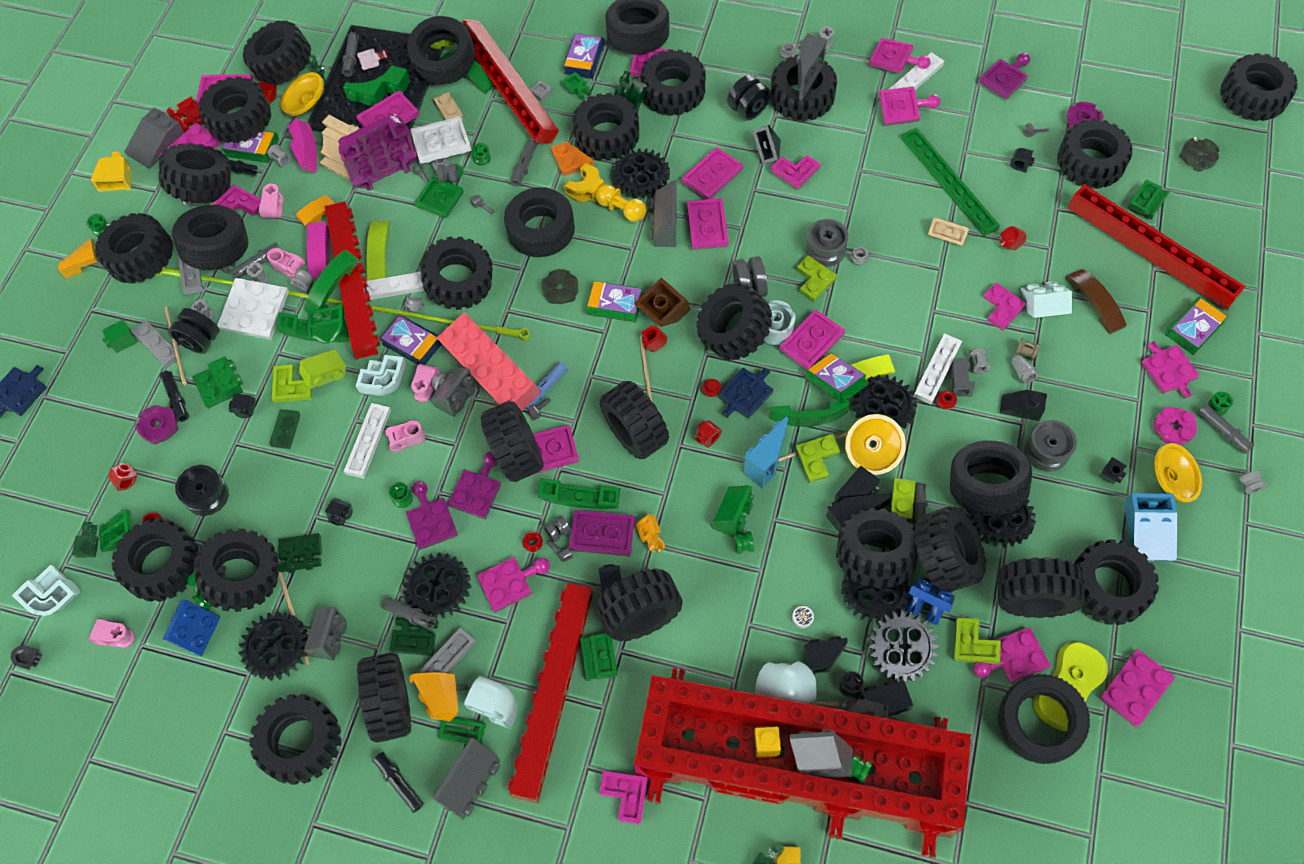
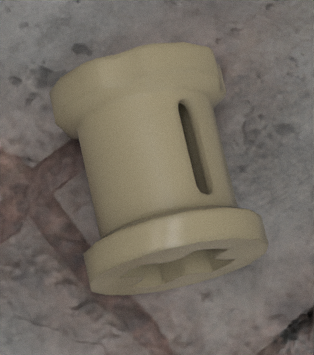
(1027, 349)

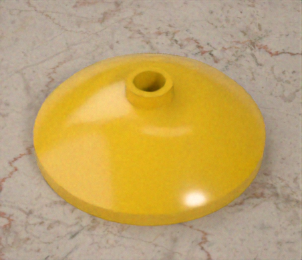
(302, 94)
(888, 444)
(1178, 473)

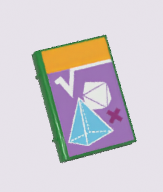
(254, 149)
(613, 301)
(1196, 325)
(836, 377)

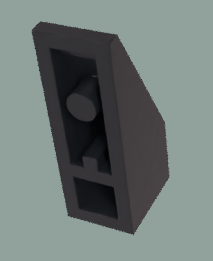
(840, 510)

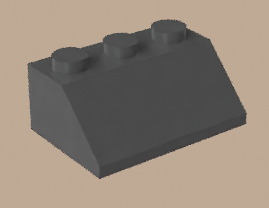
(664, 216)
(467, 779)

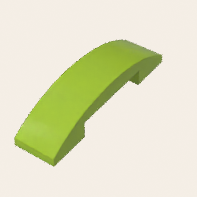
(377, 249)

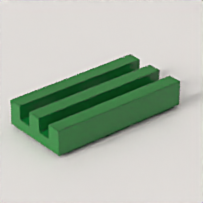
(479, 734)

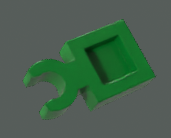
(576, 84)

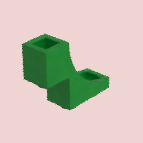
(373, 91)

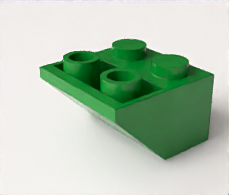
(733, 510)

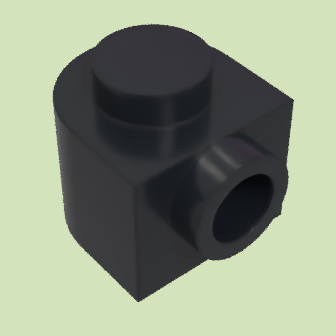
(1022, 159)
(242, 405)
(1113, 471)
(338, 511)
(25, 657)

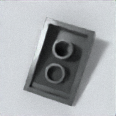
(809, 61)
(152, 137)

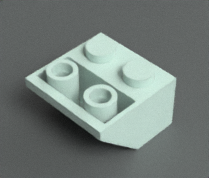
(1047, 299)

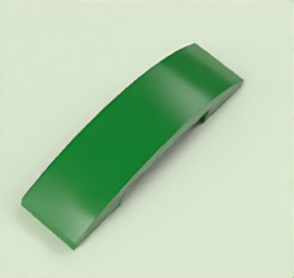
(476, 74)
(329, 279)
(292, 326)
(809, 418)
(578, 496)

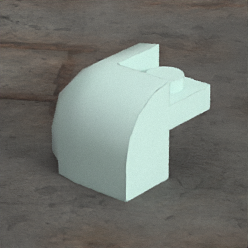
(381, 377)
(47, 593)
(787, 682)
(492, 701)

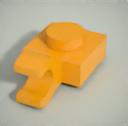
(648, 531)

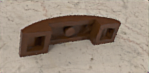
(1100, 298)

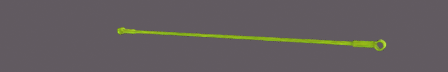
(499, 330)

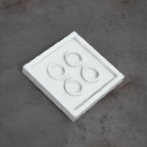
(440, 140)
(253, 308)

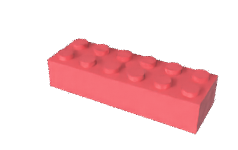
(488, 363)

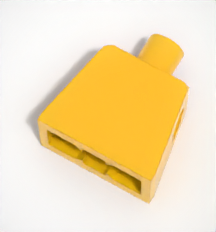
(112, 173)

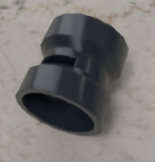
(853, 680)

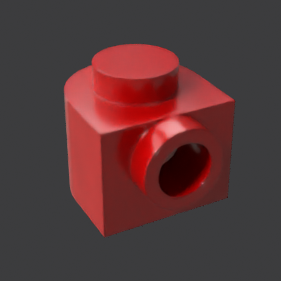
(269, 90)
(1012, 238)
(654, 338)
(707, 433)
(122, 476)

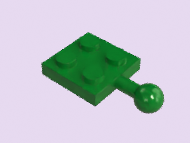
(440, 196)

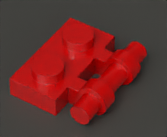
(190, 110)

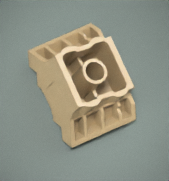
(331, 135)

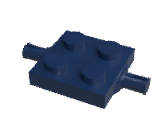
(20, 390)
(746, 392)

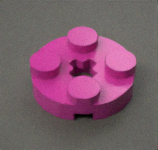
(1182, 418)

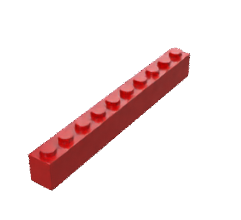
(511, 85)
(1156, 247)
(352, 286)
(551, 695)

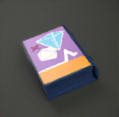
(584, 55)
(411, 340)

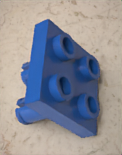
(922, 591)
(191, 628)

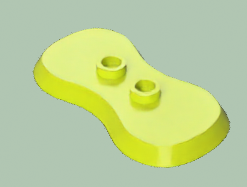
(1079, 666)

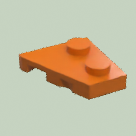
(569, 158)

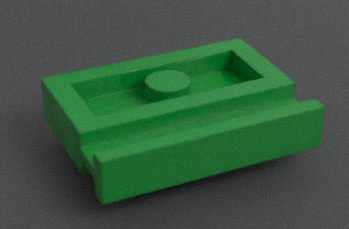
(1148, 199)
(598, 657)

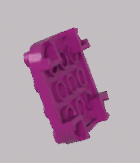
(377, 151)

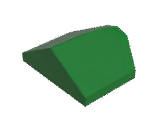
(325, 323)
(114, 530)

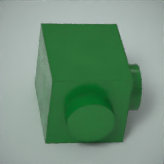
(118, 336)

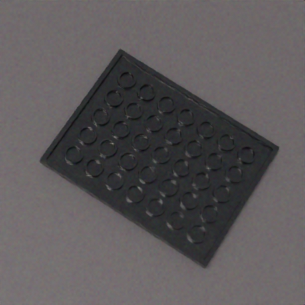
(334, 100)

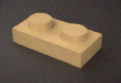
(447, 106)
(948, 231)

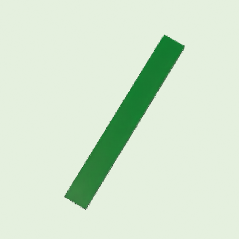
(950, 182)

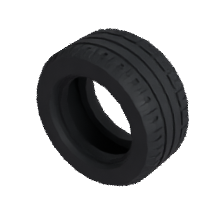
(435, 30)
(637, 38)
(991, 458)
(1069, 699)

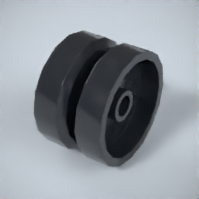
(749, 97)
(193, 330)
(202, 490)

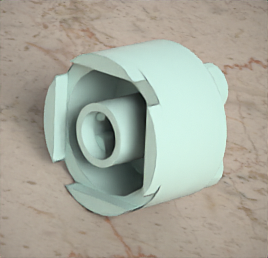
(782, 322)

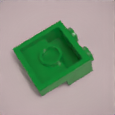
(218, 382)

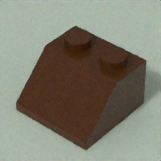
(663, 304)

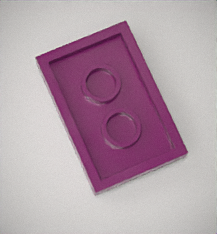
(602, 533)

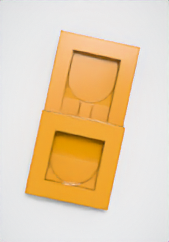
(314, 210)

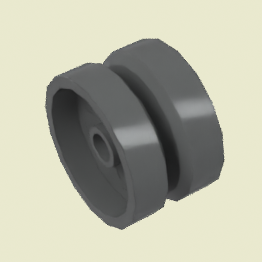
(827, 242)
(751, 274)
(1050, 445)

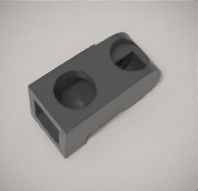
(959, 378)

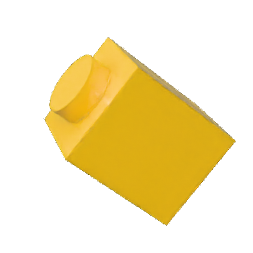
(767, 742)

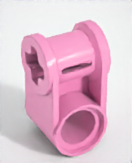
(271, 202)
(285, 262)
(423, 382)
(404, 437)
(111, 634)

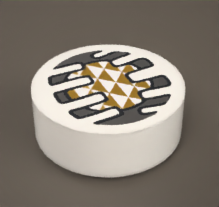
(803, 617)

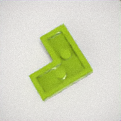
(819, 278)
(285, 388)
(812, 455)
(970, 648)

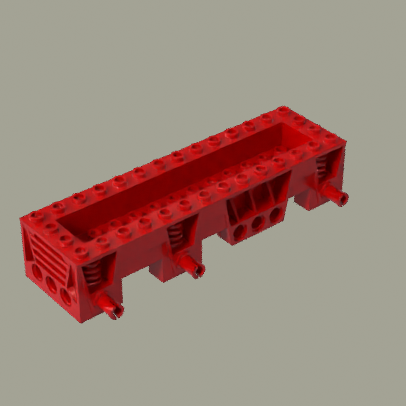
(893, 747)

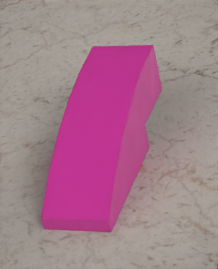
(304, 145)
(317, 248)

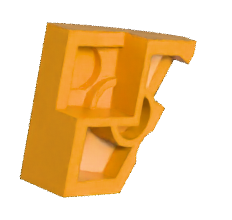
(79, 258)
(437, 694)

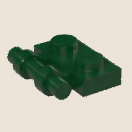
(635, 89)
(300, 547)
(412, 642)

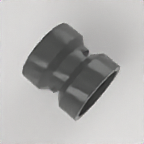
(447, 173)
(561, 527)

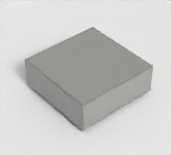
(541, 90)

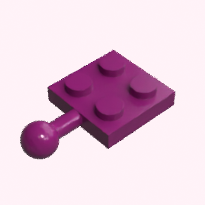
(1004, 77)
(475, 491)
(432, 520)

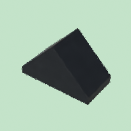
(767, 144)

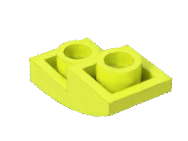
(875, 366)

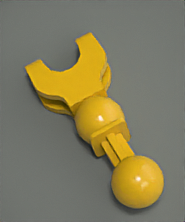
(596, 190)

